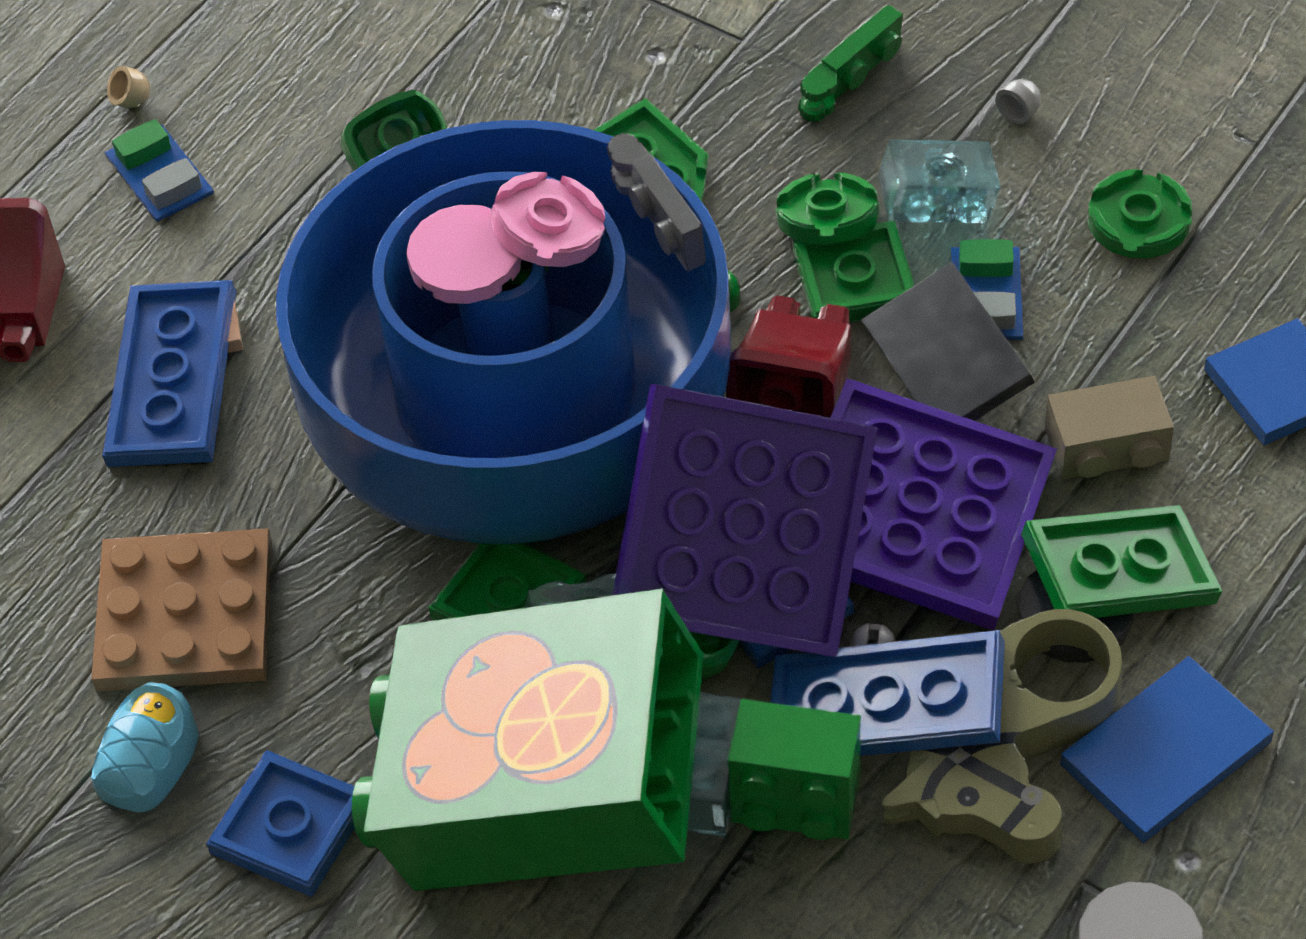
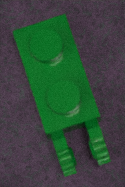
(850, 63)

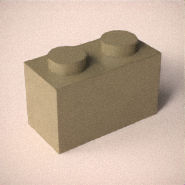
(1109, 427)

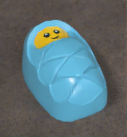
(145, 748)

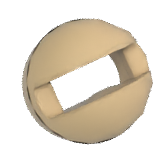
(127, 87)

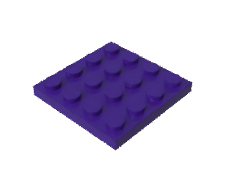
(942, 504)
(746, 517)

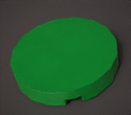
(827, 209)
(1139, 214)

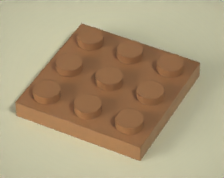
(183, 610)

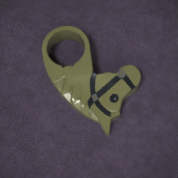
(987, 785)

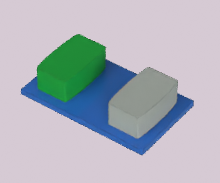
(157, 170)
(994, 276)

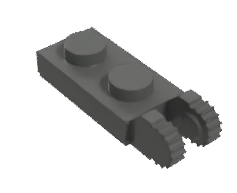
(656, 197)

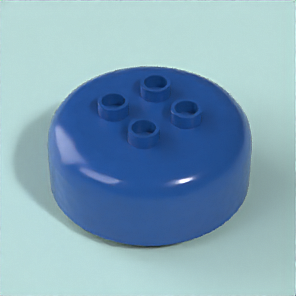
(503, 409)

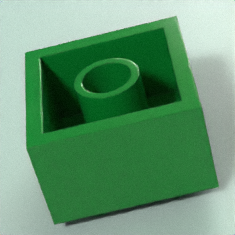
(794, 769)

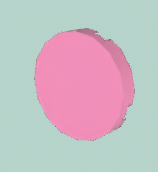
(548, 219)
(460, 255)

